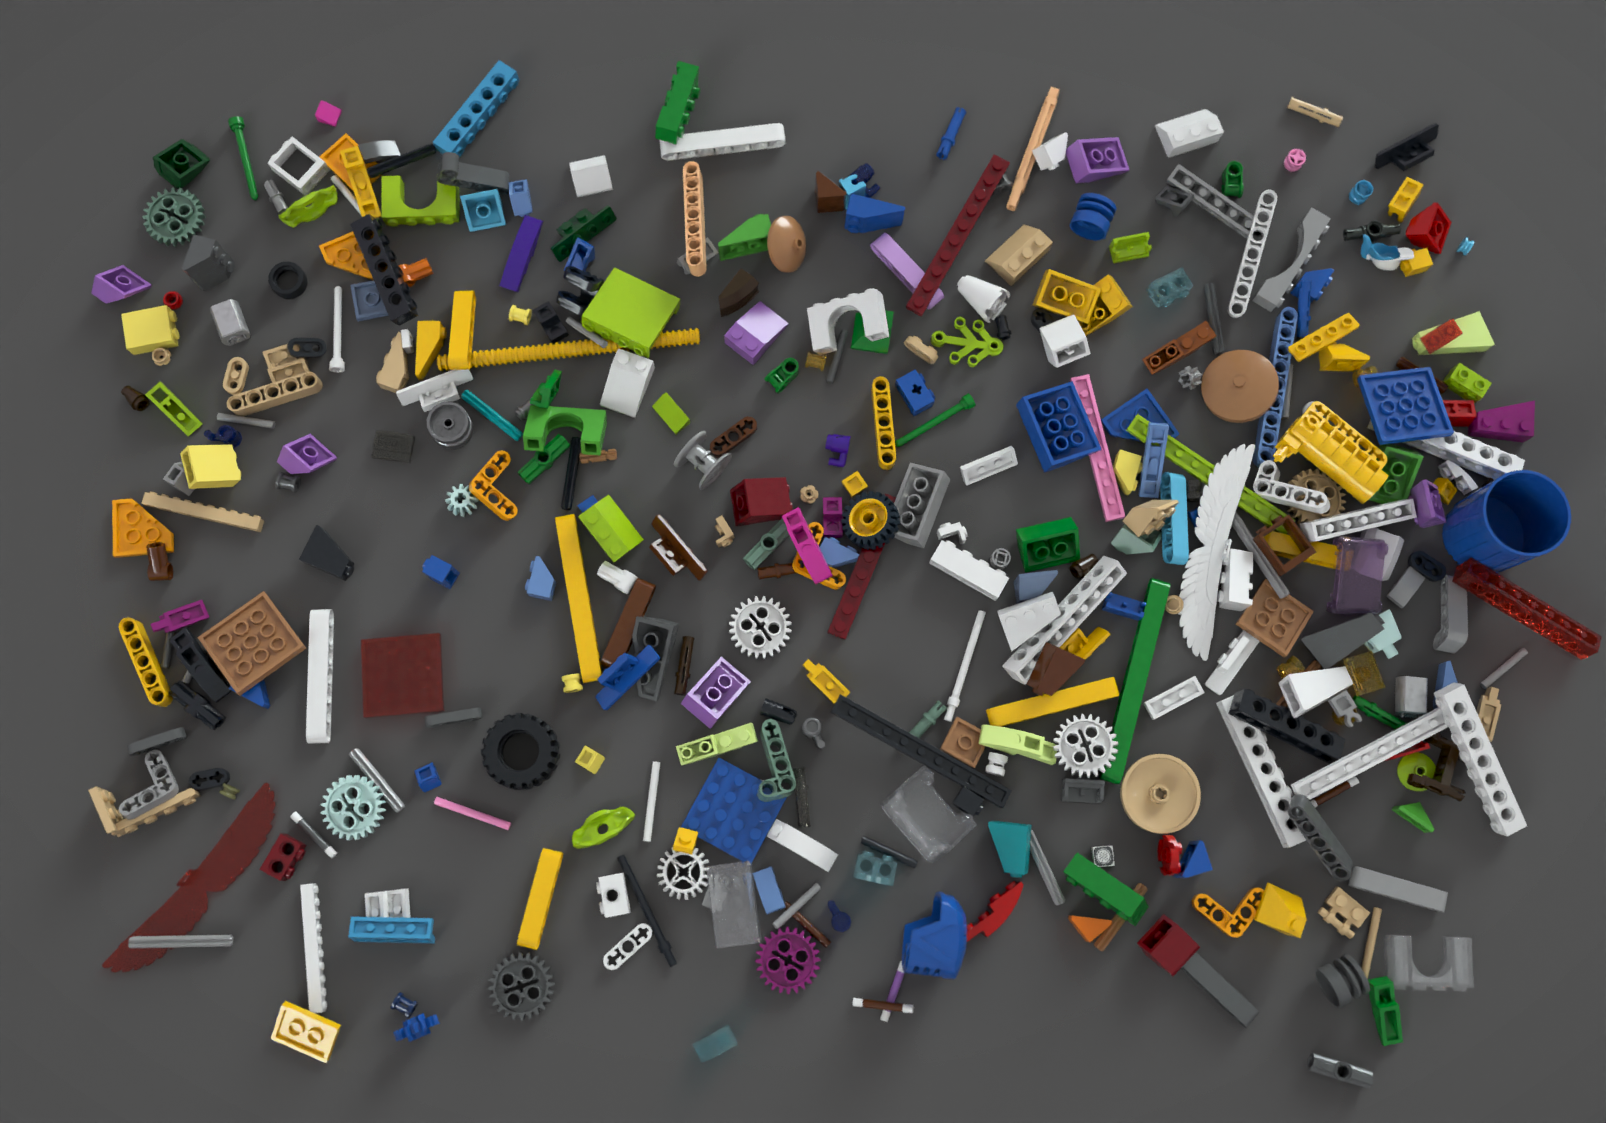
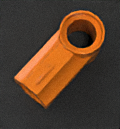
(415, 271)

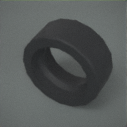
(281, 268)

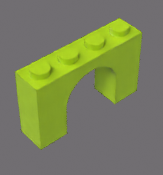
(395, 212)

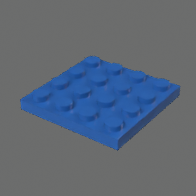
(1405, 405)
(731, 813)

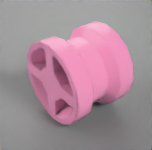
(1299, 159)

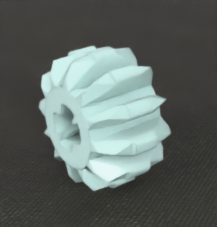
(457, 496)

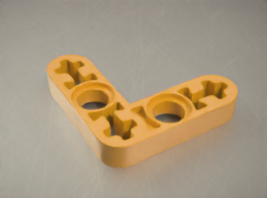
(486, 483)
(804, 572)
(1228, 918)

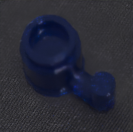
(865, 174)
(226, 434)
(840, 920)

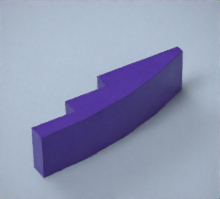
(521, 252)

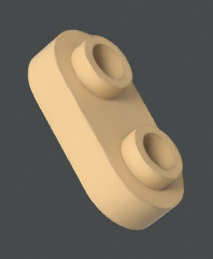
(915, 345)
(233, 376)

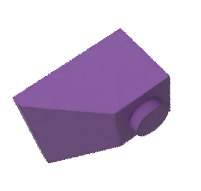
(118, 284)
(304, 455)

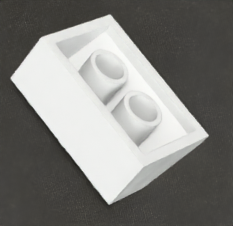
(1189, 132)

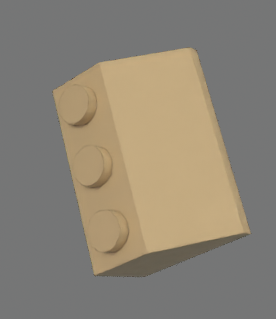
(1019, 253)

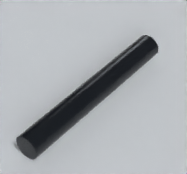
(889, 852)

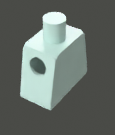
(1386, 638)

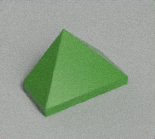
(1415, 815)

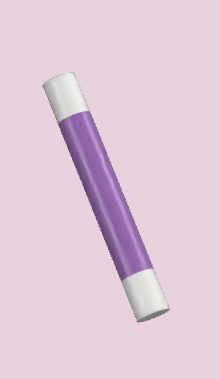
(893, 991)

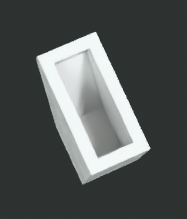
(1051, 152)

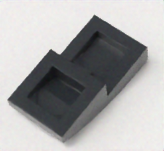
(550, 322)

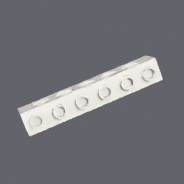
(1358, 520)

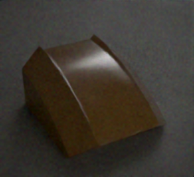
(738, 292)

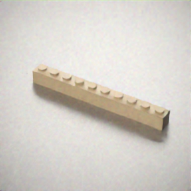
(203, 512)

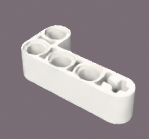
(1292, 493)

